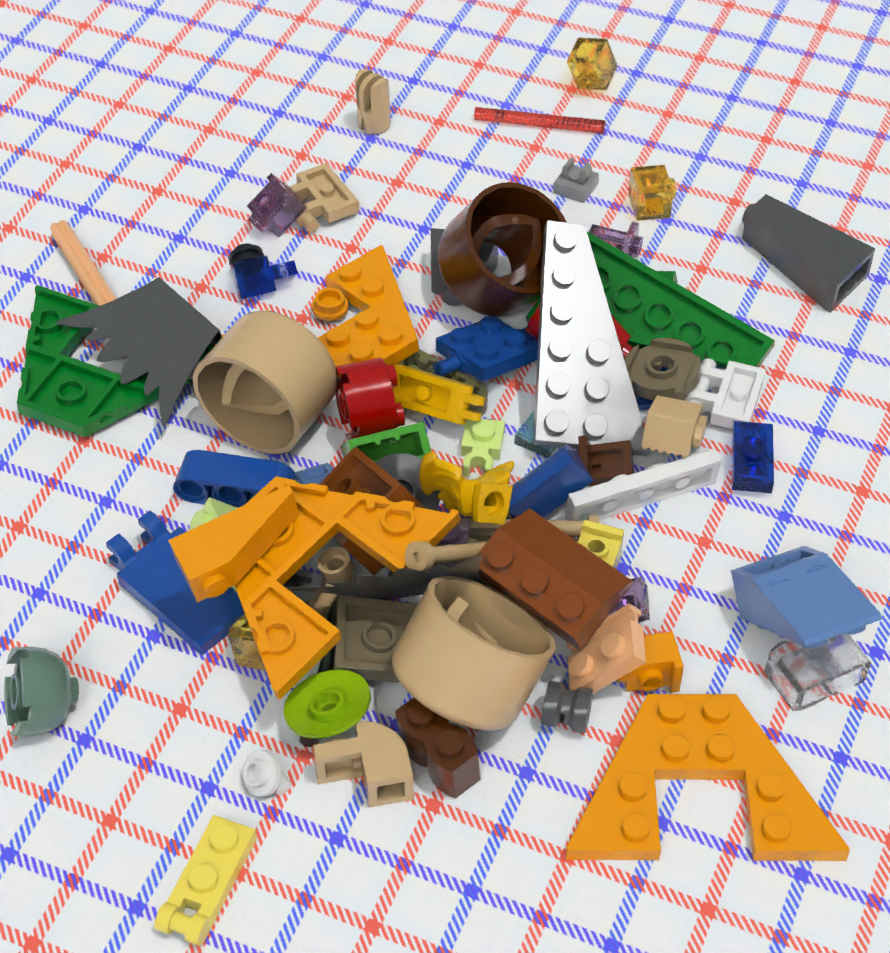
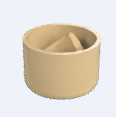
(266, 381)
(471, 653)

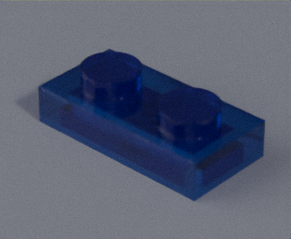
(752, 457)

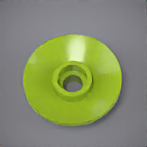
(327, 704)

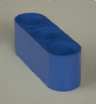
(225, 477)

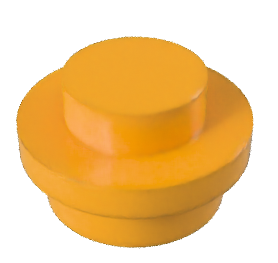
(329, 304)

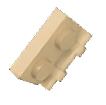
(326, 194)

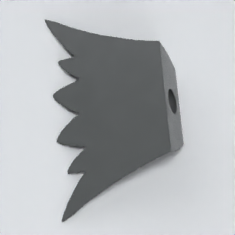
(156, 333)
(401, 582)

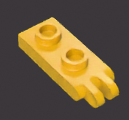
(436, 395)

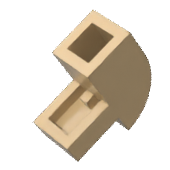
(375, 755)

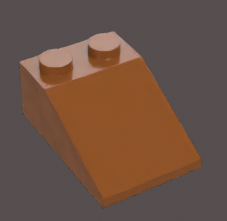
(363, 475)

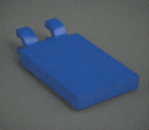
(160, 586)

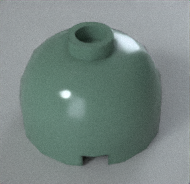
(38, 691)

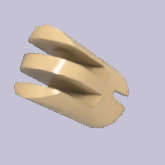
(372, 101)

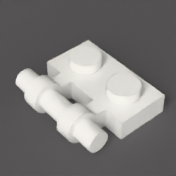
(737, 392)

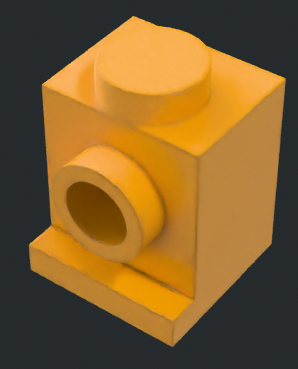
(661, 668)

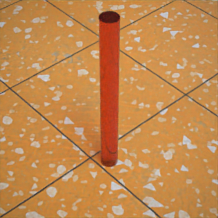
(539, 120)

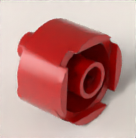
(367, 397)

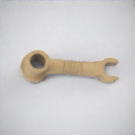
(336, 567)

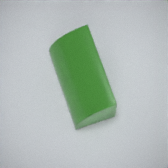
(406, 439)

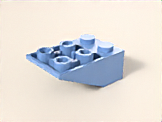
(802, 597)

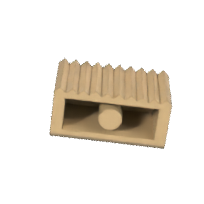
(674, 426)

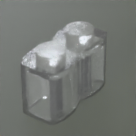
(813, 674)

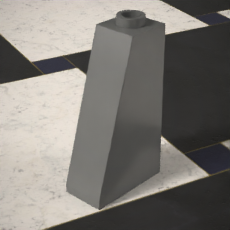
(807, 251)

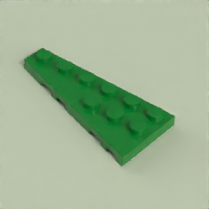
(657, 307)

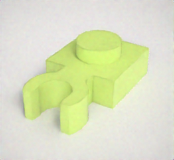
(481, 444)

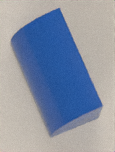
(550, 483)

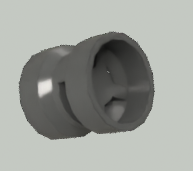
(567, 706)

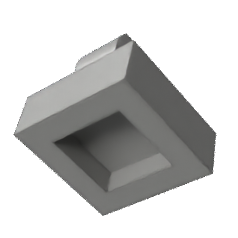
(576, 182)

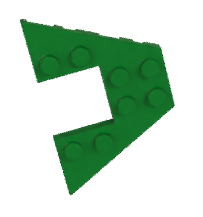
(66, 389)

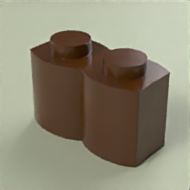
(440, 747)

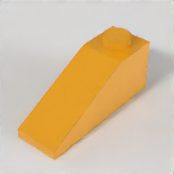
(230, 545)

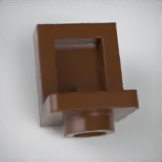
(606, 459)

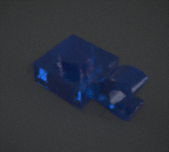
(257, 277)

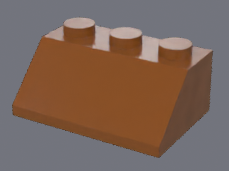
(552, 576)

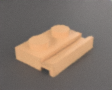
(610, 652)

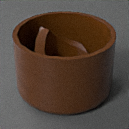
(514, 221)

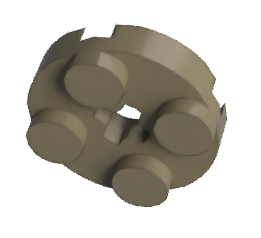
(676, 382)

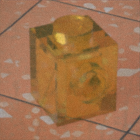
(592, 63)
(651, 192)

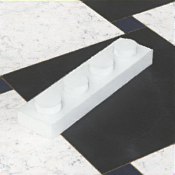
(644, 487)

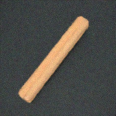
(81, 263)

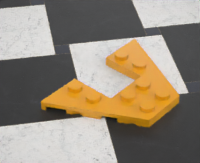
(384, 323)
(283, 626)
(701, 741)

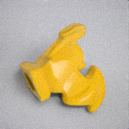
(482, 498)

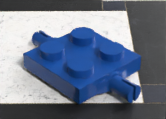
(485, 349)

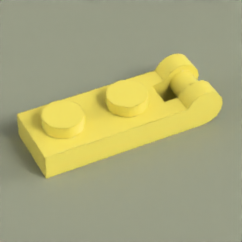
(206, 880)

